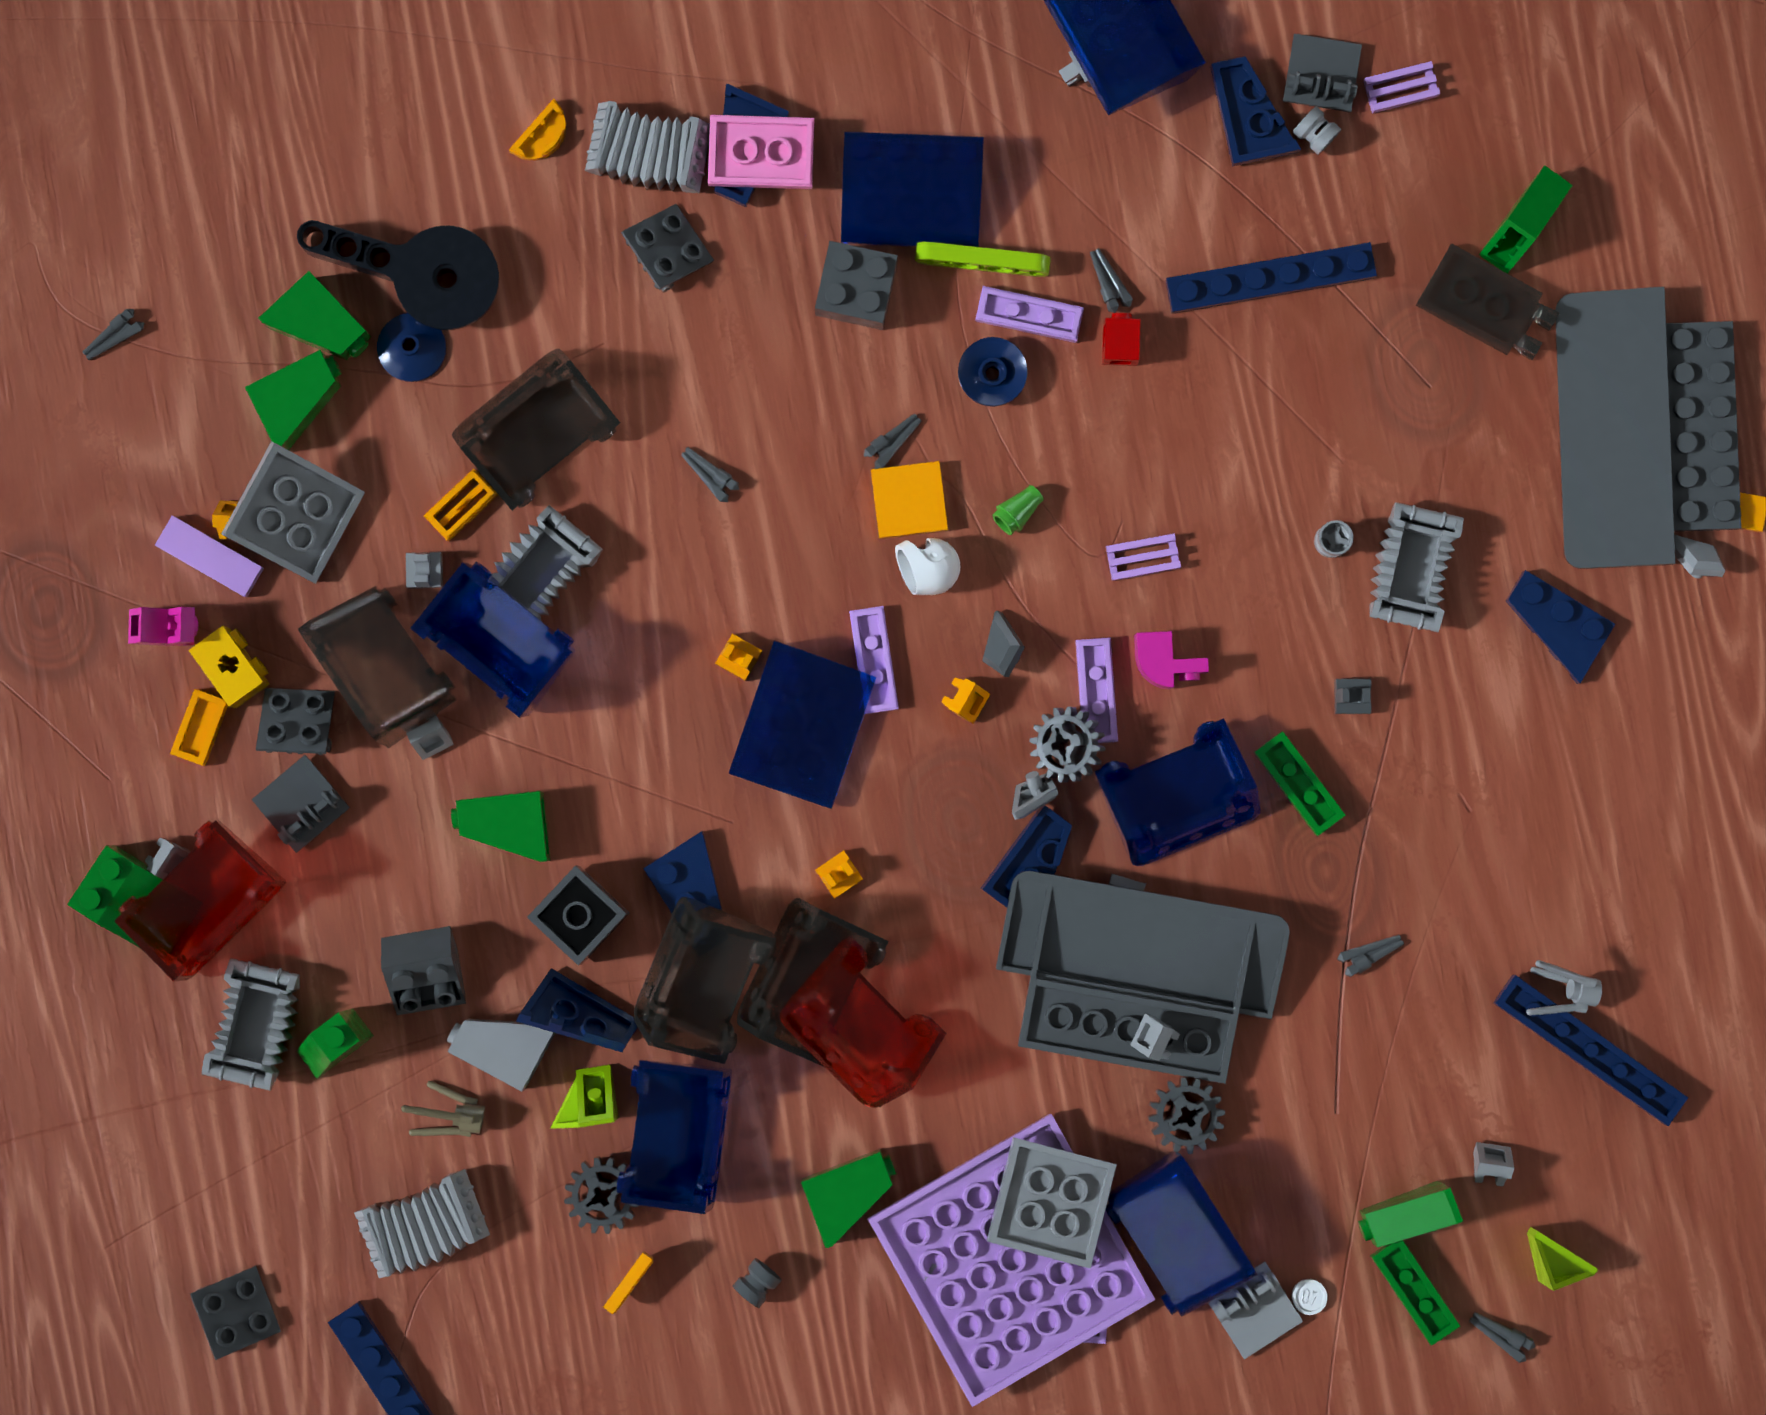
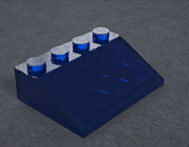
(1127, 47)
(911, 189)
(802, 725)

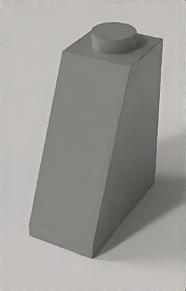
(501, 1048)

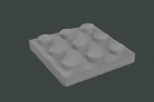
(293, 512)
(1051, 1202)

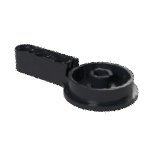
(416, 270)

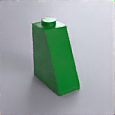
(1526, 220)
(317, 319)
(294, 396)
(506, 822)
(333, 1041)
(847, 1192)
(1410, 1214)

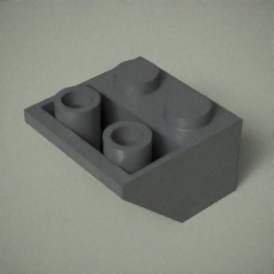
(422, 970)

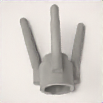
(1581, 989)

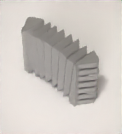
(648, 149)
(545, 561)
(1412, 566)
(254, 1025)
(422, 1227)

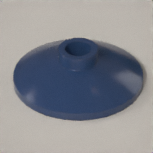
(996, 354)
(414, 364)

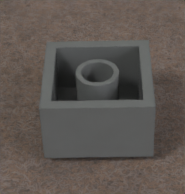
(856, 285)
(578, 915)

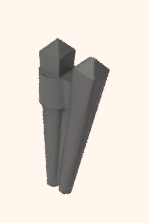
(1111, 286)
(114, 334)
(888, 444)
(713, 477)
(1365, 955)
(1506, 1338)

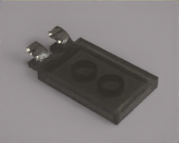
(1486, 303)

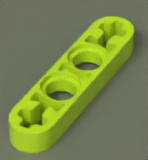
(982, 259)

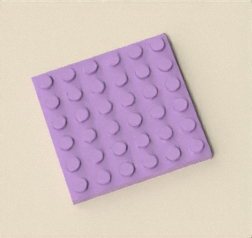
(993, 1305)

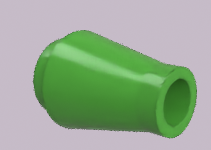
(1017, 510)

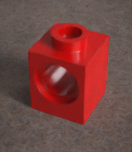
(1121, 340)

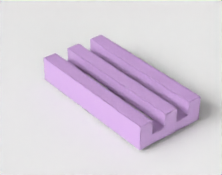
(1429, 79)
(1114, 562)

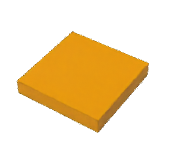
(909, 500)

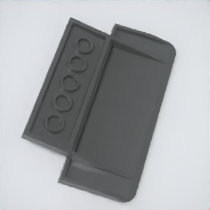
(1643, 428)
(1118, 953)

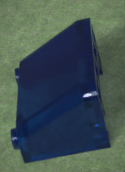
(495, 637)
(1180, 795)
(677, 1136)
(1180, 1234)

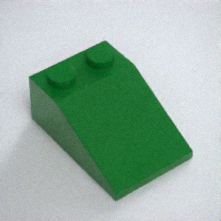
(109, 885)

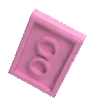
(761, 152)

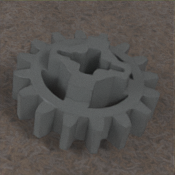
(1062, 732)
(1201, 1107)
(595, 1180)

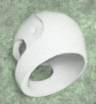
(928, 569)

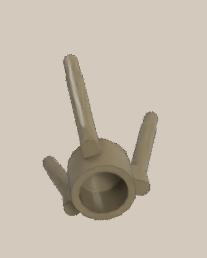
(466, 1117)

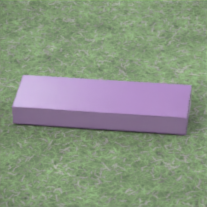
(1029, 314)
(209, 556)
(874, 656)
(1097, 685)

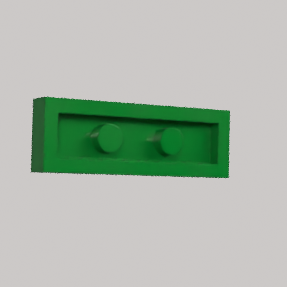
(1299, 783)
(1415, 1291)

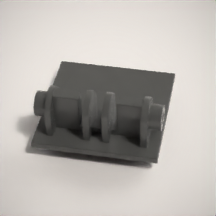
(1322, 73)
(667, 247)
(295, 721)
(300, 804)
(235, 1312)

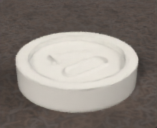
(1309, 1296)

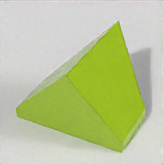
(589, 1100)
(1555, 1264)

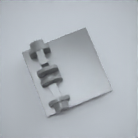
(1256, 1312)

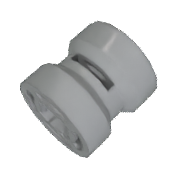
(1311, 124)
(1338, 536)

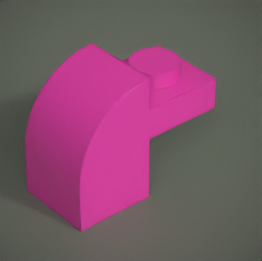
(162, 626)
(1157, 664)

